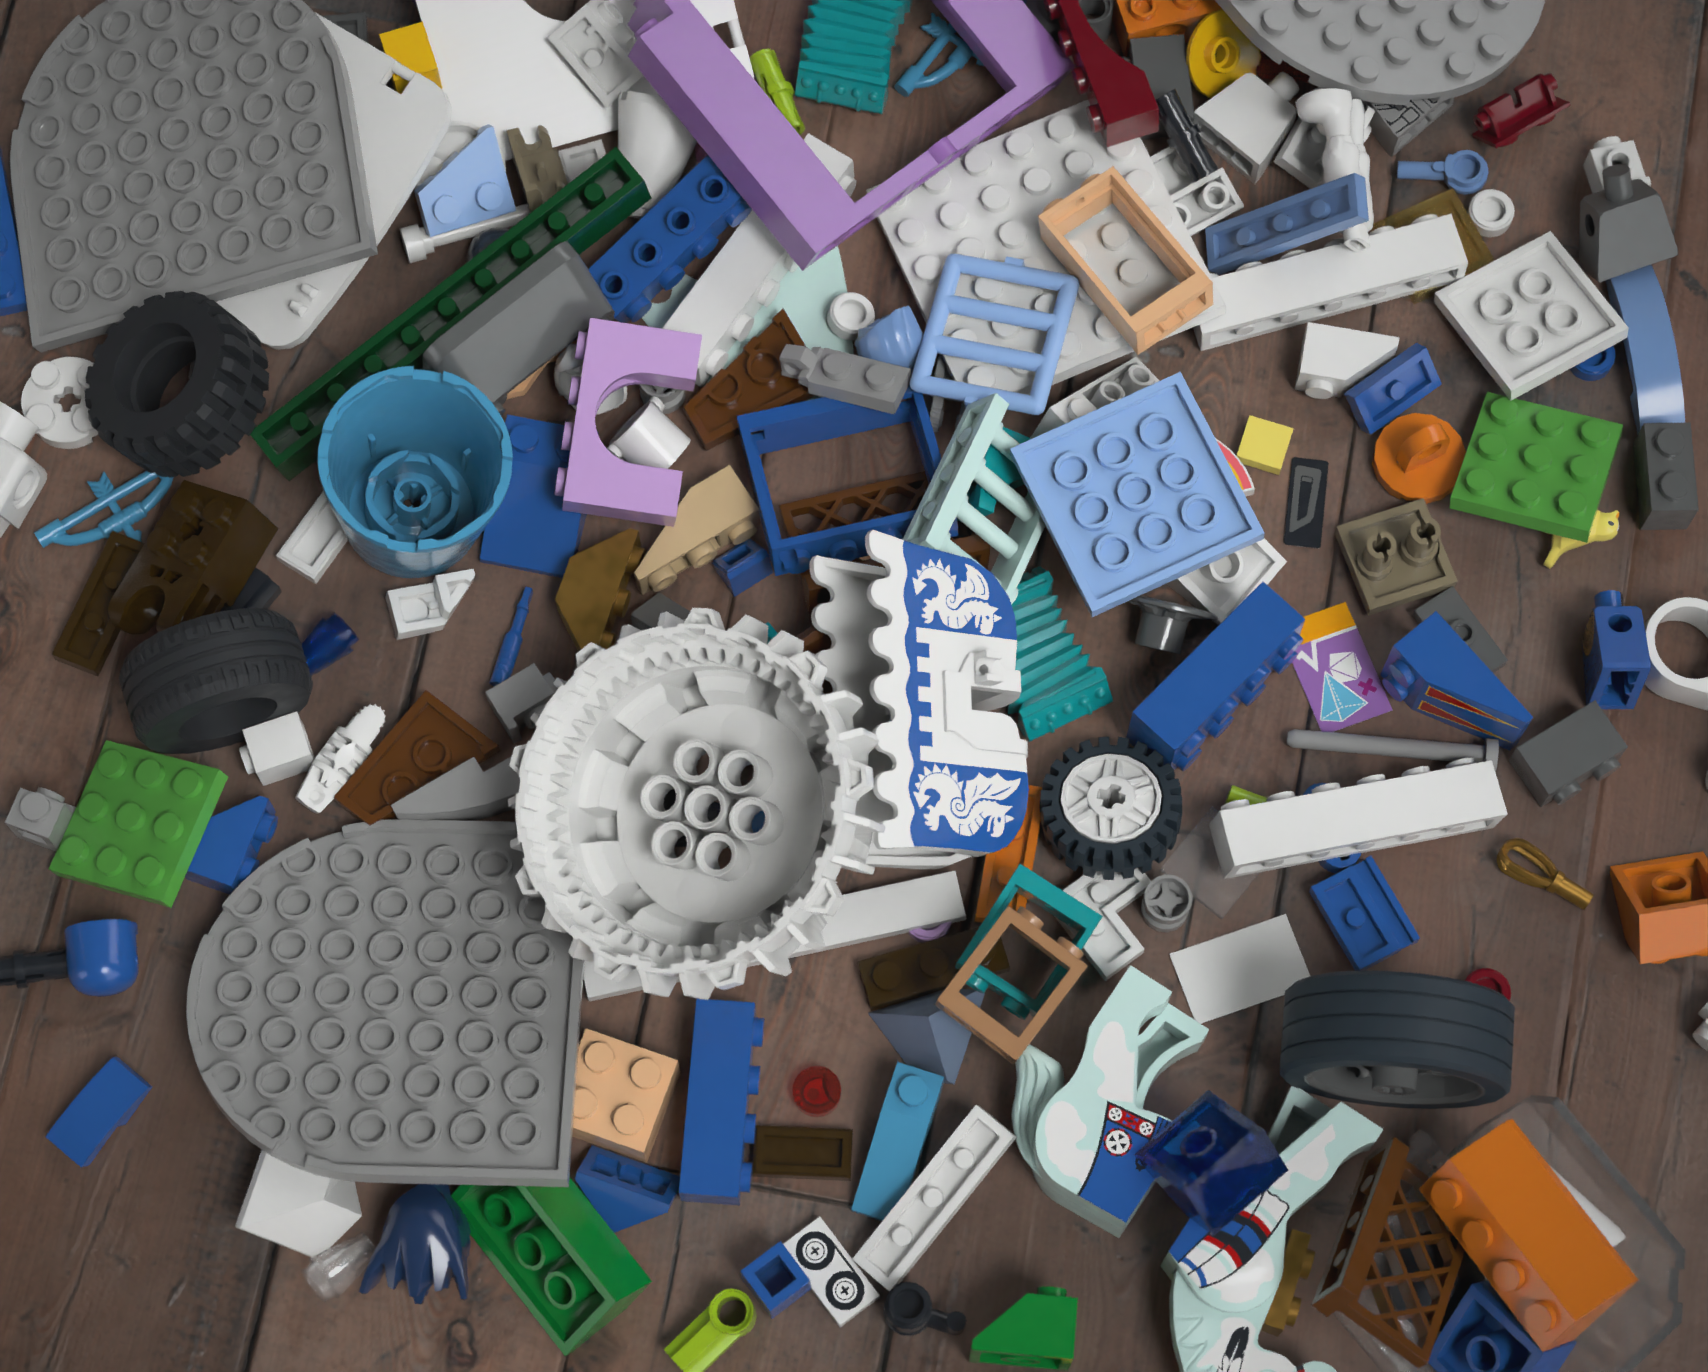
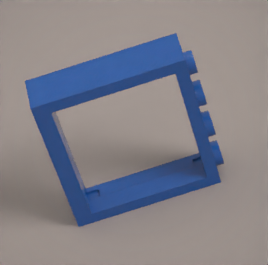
(816, 422)

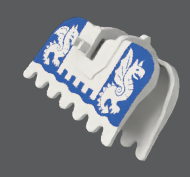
(929, 658)

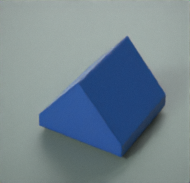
(743, 566)

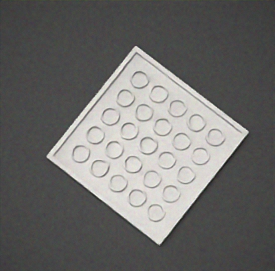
(990, 210)

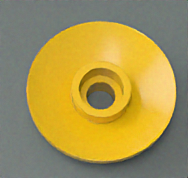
(1234, 55)

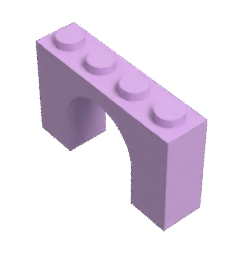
(614, 358)

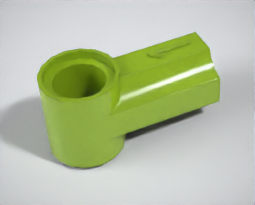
(707, 1336)

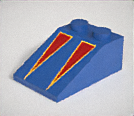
(1451, 684)

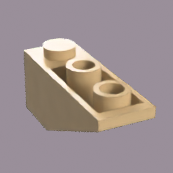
(706, 521)

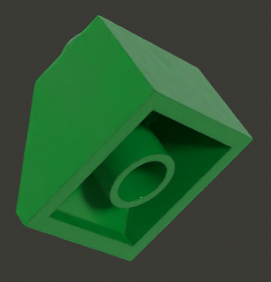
(1031, 1333)

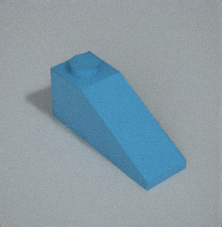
(898, 1140)

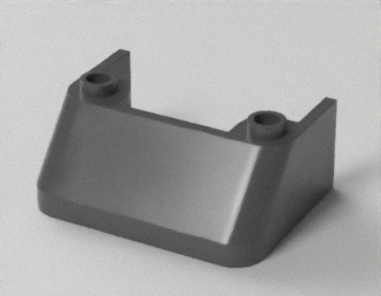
(521, 325)

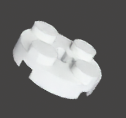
(41, 396)

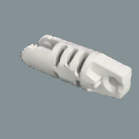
(340, 758)

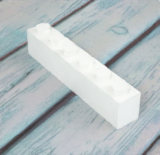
(744, 278)
(1334, 280)
(1356, 817)

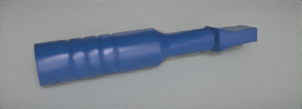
(512, 641)

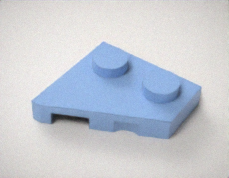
(466, 188)

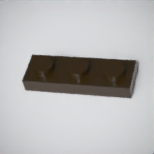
(89, 630)
(922, 968)

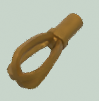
(1555, 883)

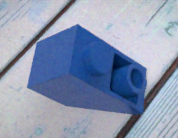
(232, 845)

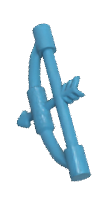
(914, 76)
(107, 496)

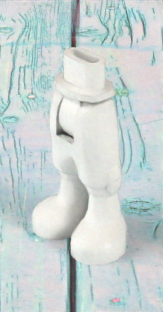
(1343, 125)

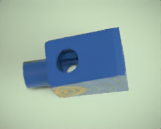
(1614, 653)

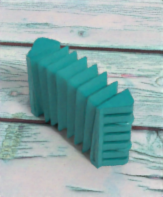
(849, 52)
(1054, 672)

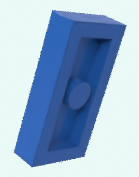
(1393, 388)

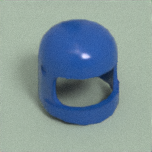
(102, 956)

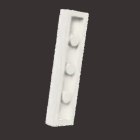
(934, 1198)

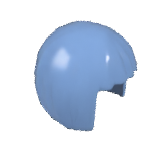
(891, 339)

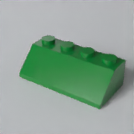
(554, 1256)

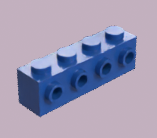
(668, 239)
(718, 1102)

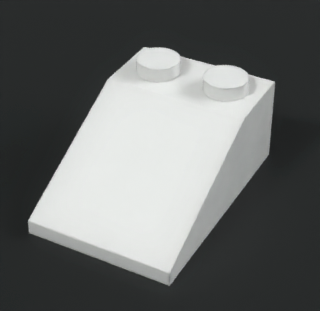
(1230, 580)

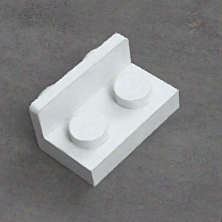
(598, 49)

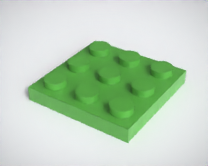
(1536, 467)
(138, 823)

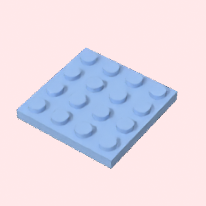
(1136, 494)

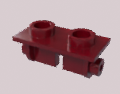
(1502, 122)

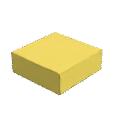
(1264, 444)

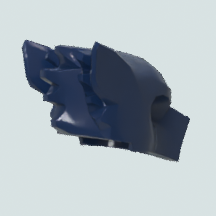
(422, 1244)

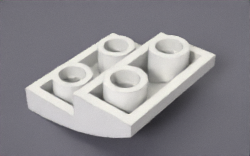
(1197, 202)

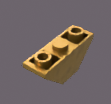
(596, 587)

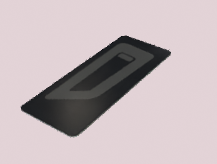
(1306, 502)

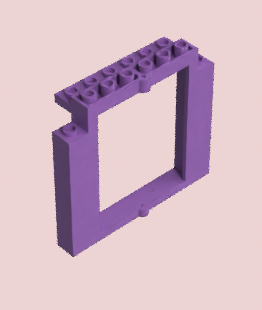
(772, 161)

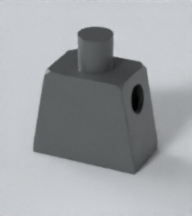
(1623, 227)

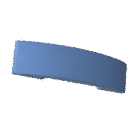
(1648, 347)

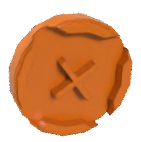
(1418, 457)

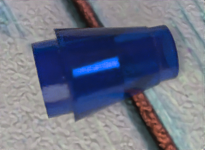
(328, 642)

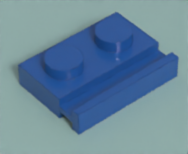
(1364, 914)

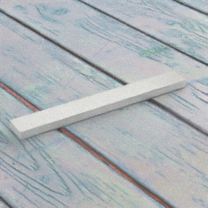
(859, 919)

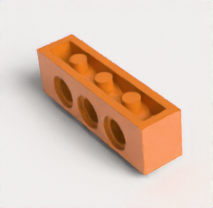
(1158, 18)

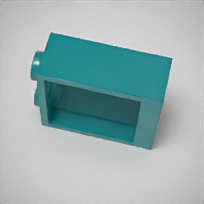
(1051, 900)

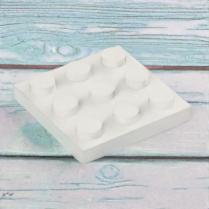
(1530, 315)

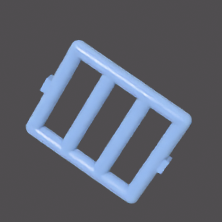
(945, 302)

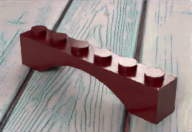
(1116, 89)

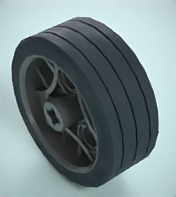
(1397, 1039)

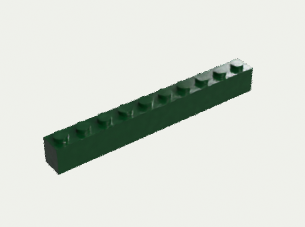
(575, 214)

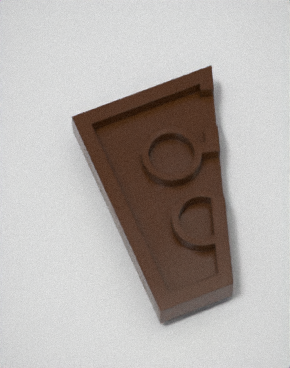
(415, 752)

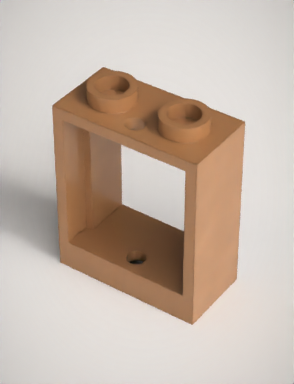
(981, 1023)

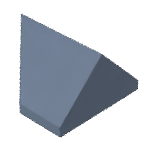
(926, 1034)

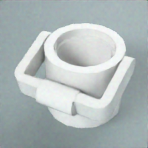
(649, 438)

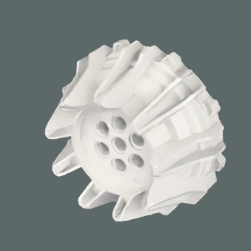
(631, 734)

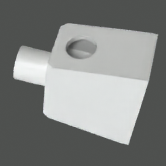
(1249, 122)

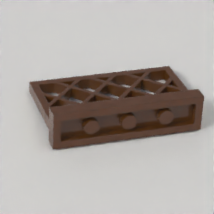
(862, 496)
(1358, 1241)

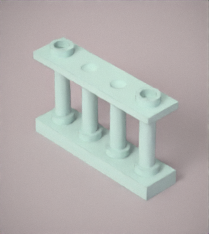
(948, 500)

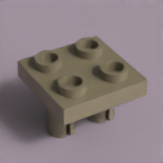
(1396, 556)

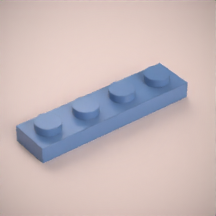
(1287, 223)

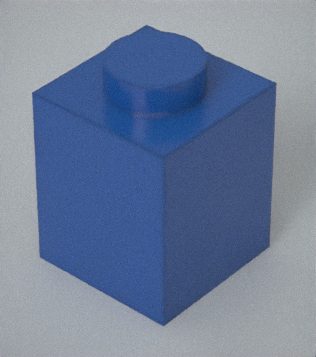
(776, 1279)

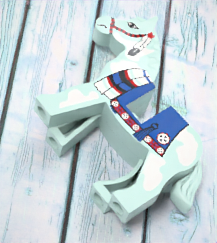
(1084, 1159)

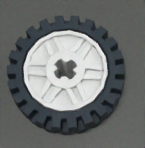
(1119, 839)

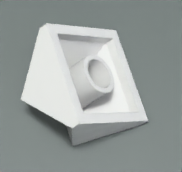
(297, 1207)

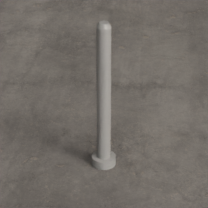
(1393, 746)

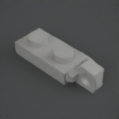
(846, 377)

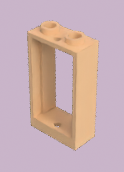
(1165, 313)

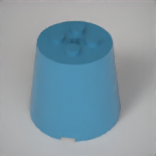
(419, 441)

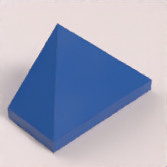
(625, 1189)

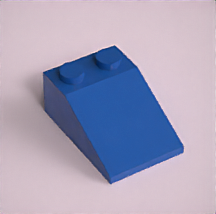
(530, 526)

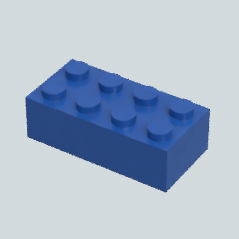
(1217, 678)

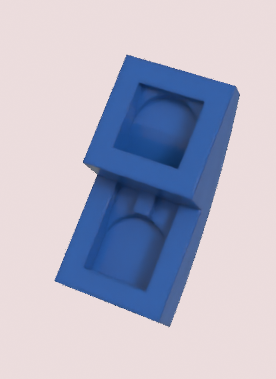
(98, 1110)

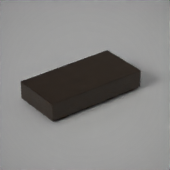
(803, 1153)

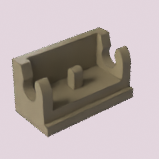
(536, 167)

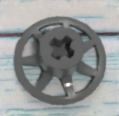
(1165, 623)

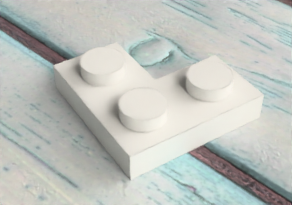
(1112, 942)

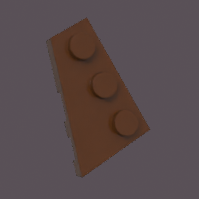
(747, 385)

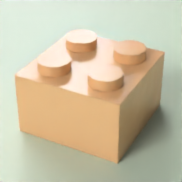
(621, 1094)

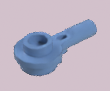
(1462, 171)

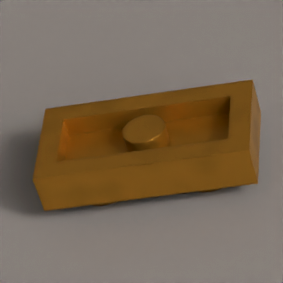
(1297, 1263)

